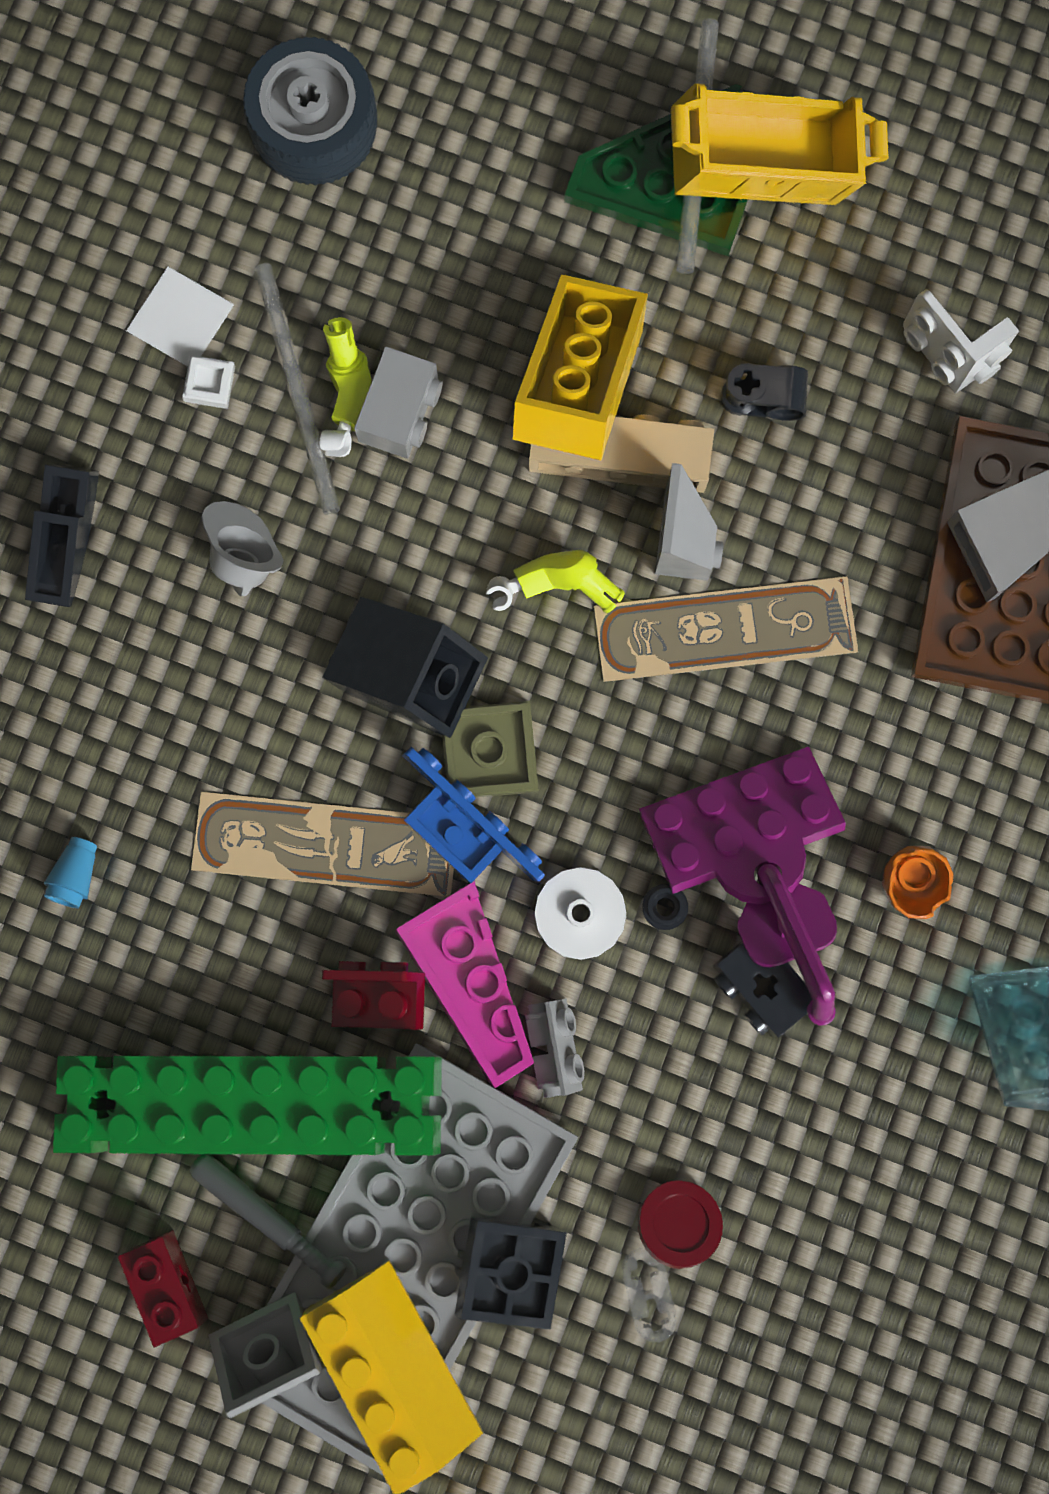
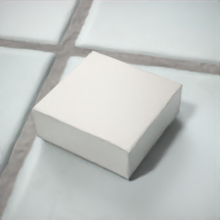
(208, 381)

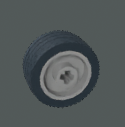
(310, 110)

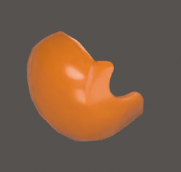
(917, 881)

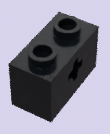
(765, 1014)

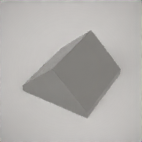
(263, 1355)

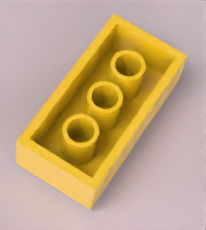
(579, 367)

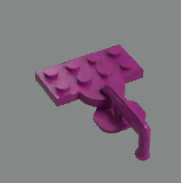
(759, 828)

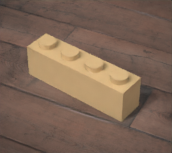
(637, 454)

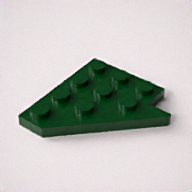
(635, 184)

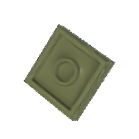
(493, 750)

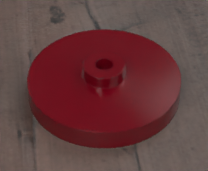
(680, 1224)

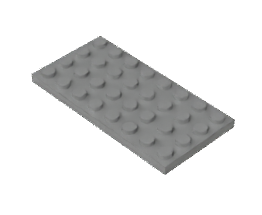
(418, 1214)

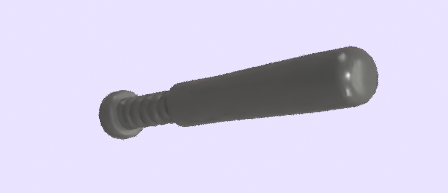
(255, 1210)

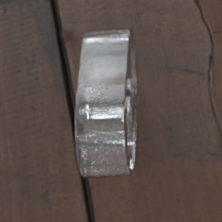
(637, 1296)

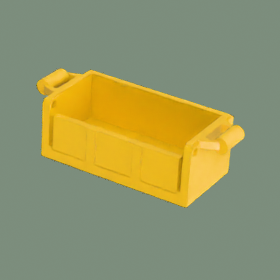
(771, 146)

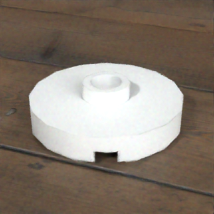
(576, 938)

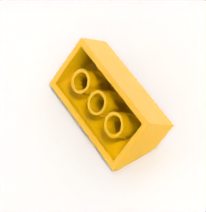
(391, 1377)

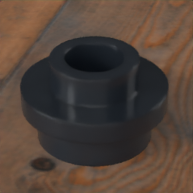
(660, 922)

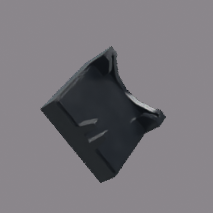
(510, 1273)

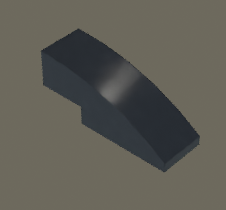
(60, 534)

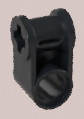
(773, 391)

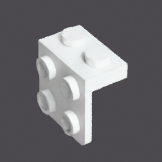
(952, 355)

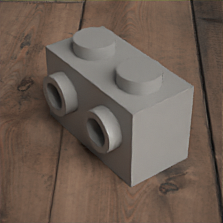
(398, 403)

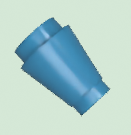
(72, 874)

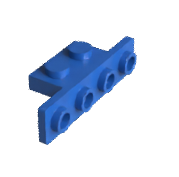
(458, 829)

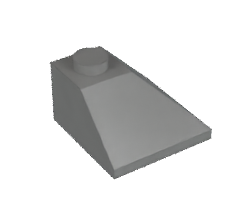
(686, 532)

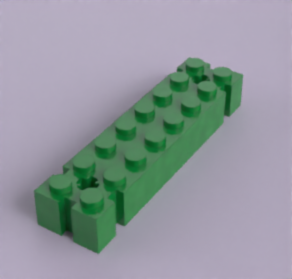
(247, 1105)

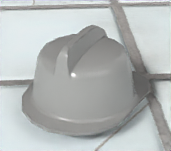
(240, 546)

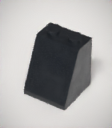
(406, 665)

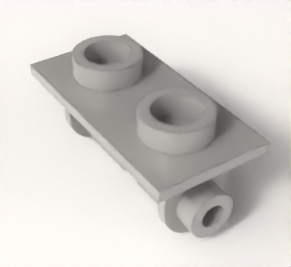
(561, 1069)

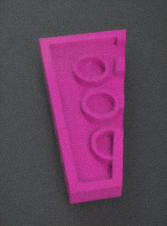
(465, 975)

